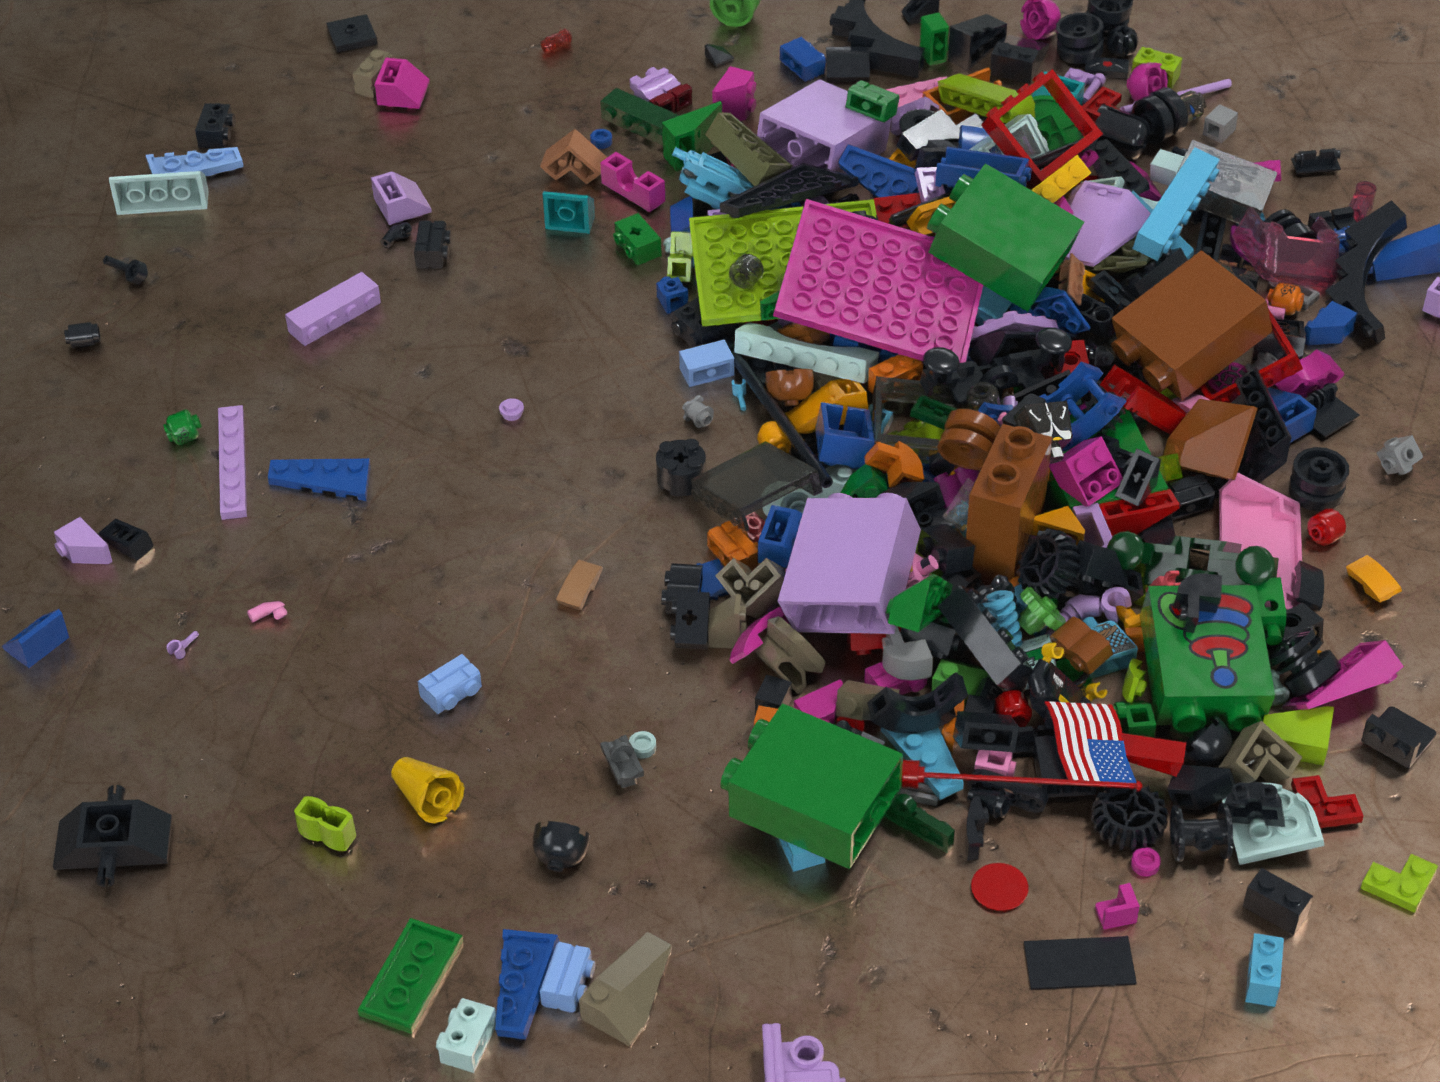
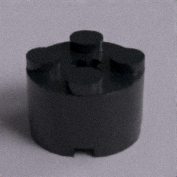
(677, 464)

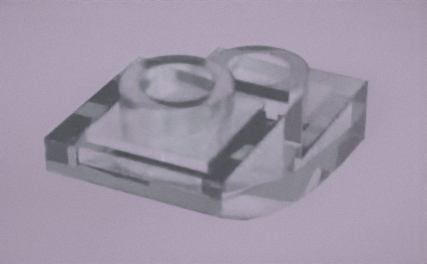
(958, 509)

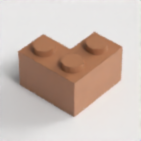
(573, 154)

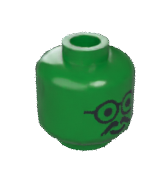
(182, 427)

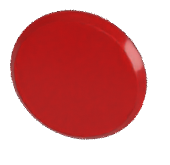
(999, 886)

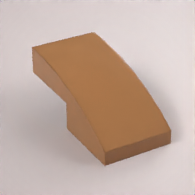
(578, 584)

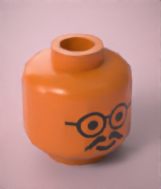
(1286, 297)

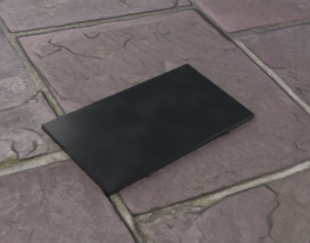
(1079, 962)

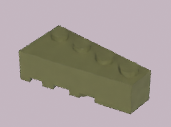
(745, 149)

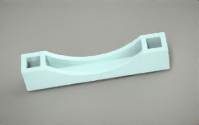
(841, 362)

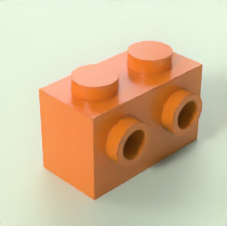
(895, 367)

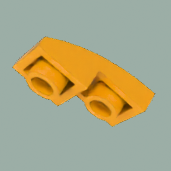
(1375, 578)

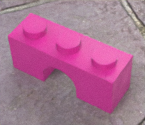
(645, 191)

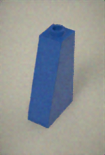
(1409, 256)

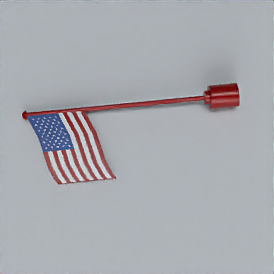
(1087, 745)

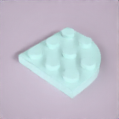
(1261, 842)

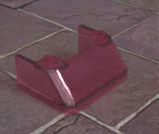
(1286, 257)

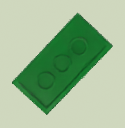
(410, 975)

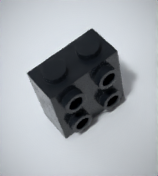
(688, 325)
(940, 638)
(1049, 766)

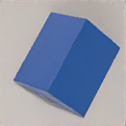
(38, 639)

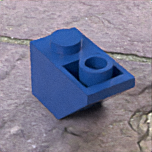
(1330, 325)

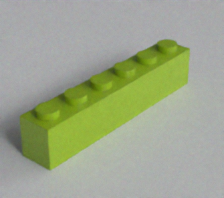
(981, 96)

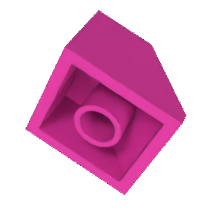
(736, 92)

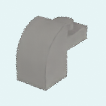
(907, 659)

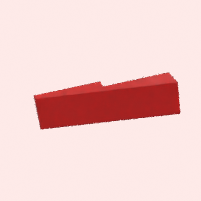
(1155, 753)

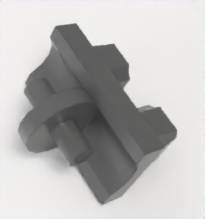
(622, 761)

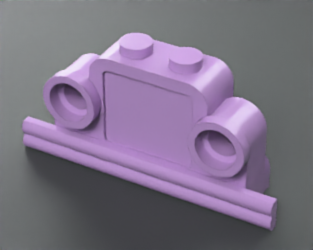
(795, 1060)

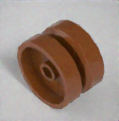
(967, 438)

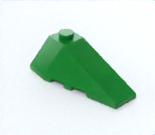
(918, 604)

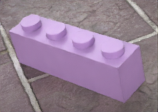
(333, 308)

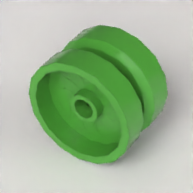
(734, 12)

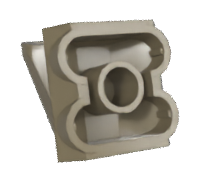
(789, 653)

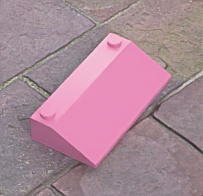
(1266, 519)

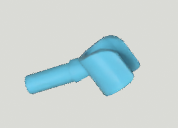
(739, 391)

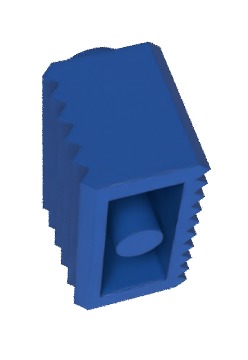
(803, 59)

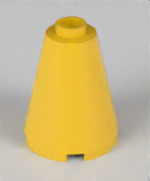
(428, 788)

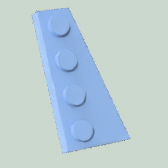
(209, 163)

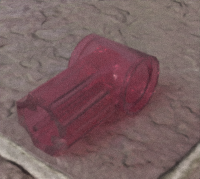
(1363, 199)

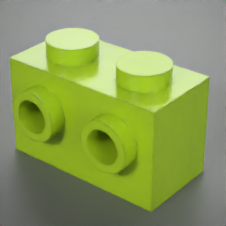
(1169, 62)

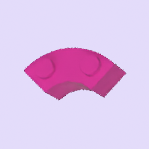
(1316, 372)

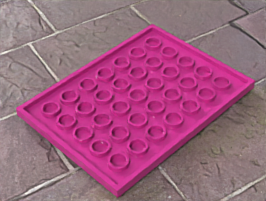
(875, 285)

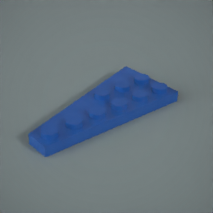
(879, 174)

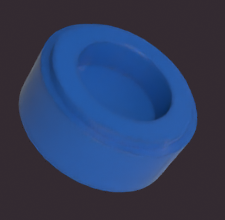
(601, 138)

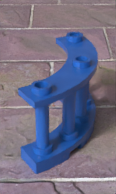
(1072, 389)

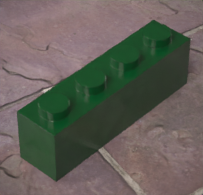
(635, 114)

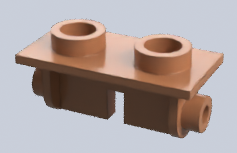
(1072, 273)

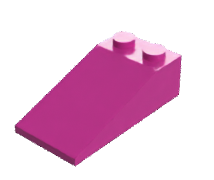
(1360, 669)

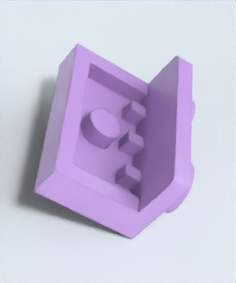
(922, 103)

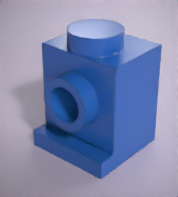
(671, 288)

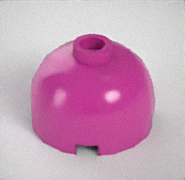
(1039, 19)
(1146, 79)

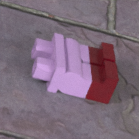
(662, 89)

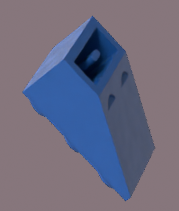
(1058, 306)
(1295, 412)
(779, 535)

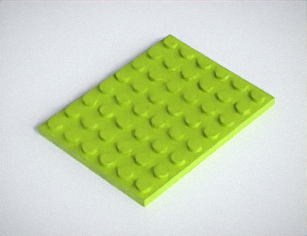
(722, 239)

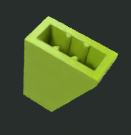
(1304, 731)

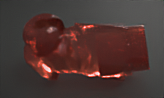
(554, 41)

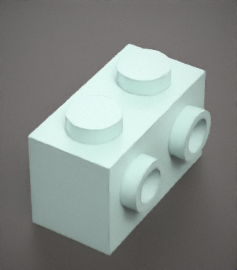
(466, 1035)

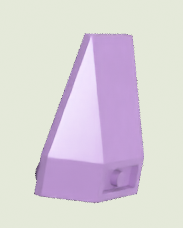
(1109, 218)

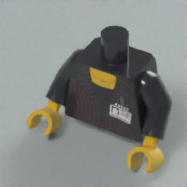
(1052, 685)

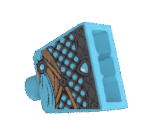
(1122, 646)

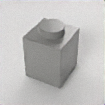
(1220, 123)

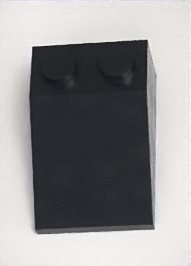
(1017, 58)
(1295, 333)

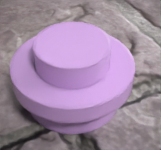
(511, 409)

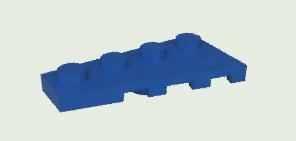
(331, 475)
(523, 970)

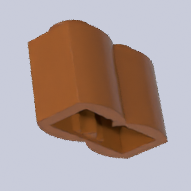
(1082, 645)

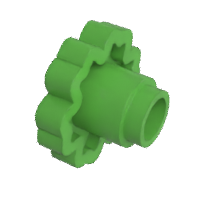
(1039, 613)

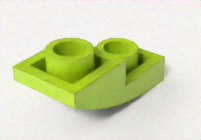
(1134, 681)

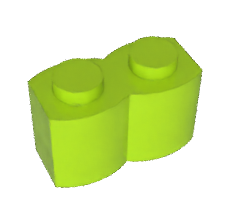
(325, 823)

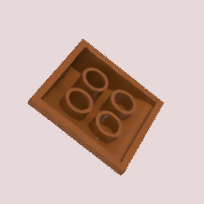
(1212, 438)

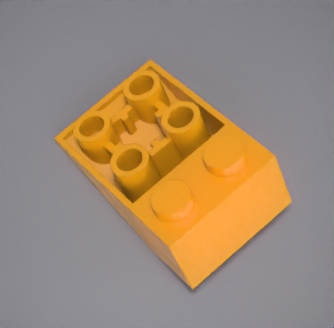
(838, 392)

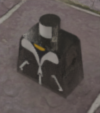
(1050, 420)

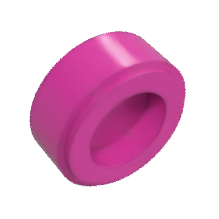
(1145, 862)

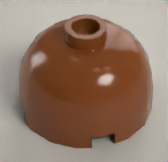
(790, 385)

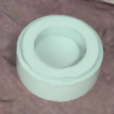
(643, 744)

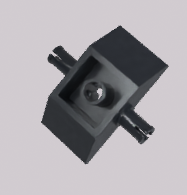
(112, 836)

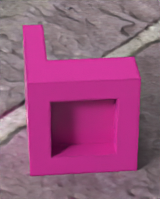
(1119, 911)

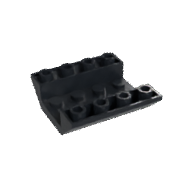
(1268, 438)

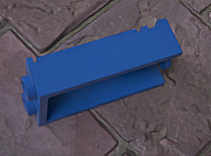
(970, 162)

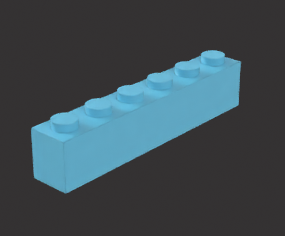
(1176, 204)

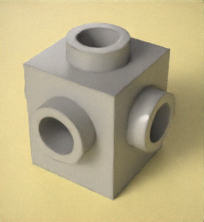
(1399, 455)

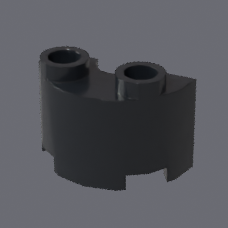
(1255, 801)

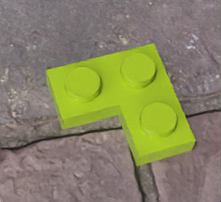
(1402, 888)

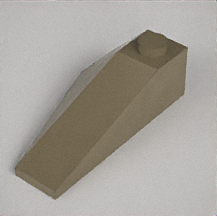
(624, 992)

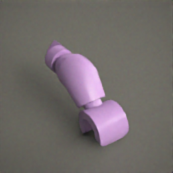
(1093, 606)

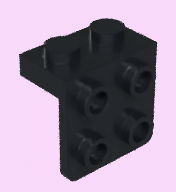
(1398, 736)

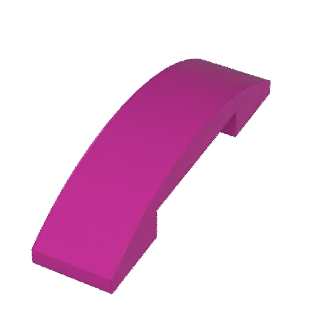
(749, 638)

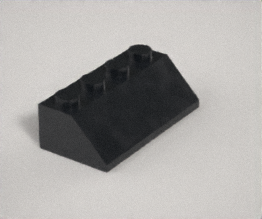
(1002, 344)
(986, 638)

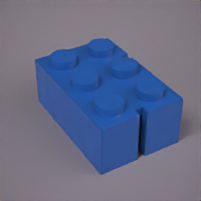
(844, 445)

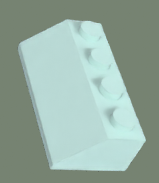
(159, 192)

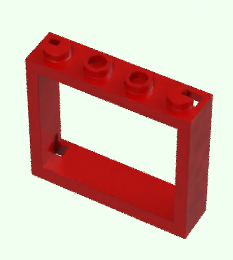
(1069, 104)
(1270, 374)

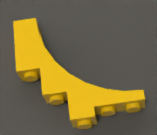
(1062, 180)

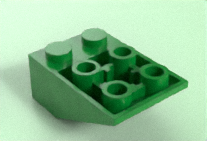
(688, 133)

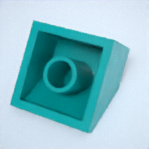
(568, 212)

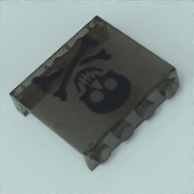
(1236, 186)

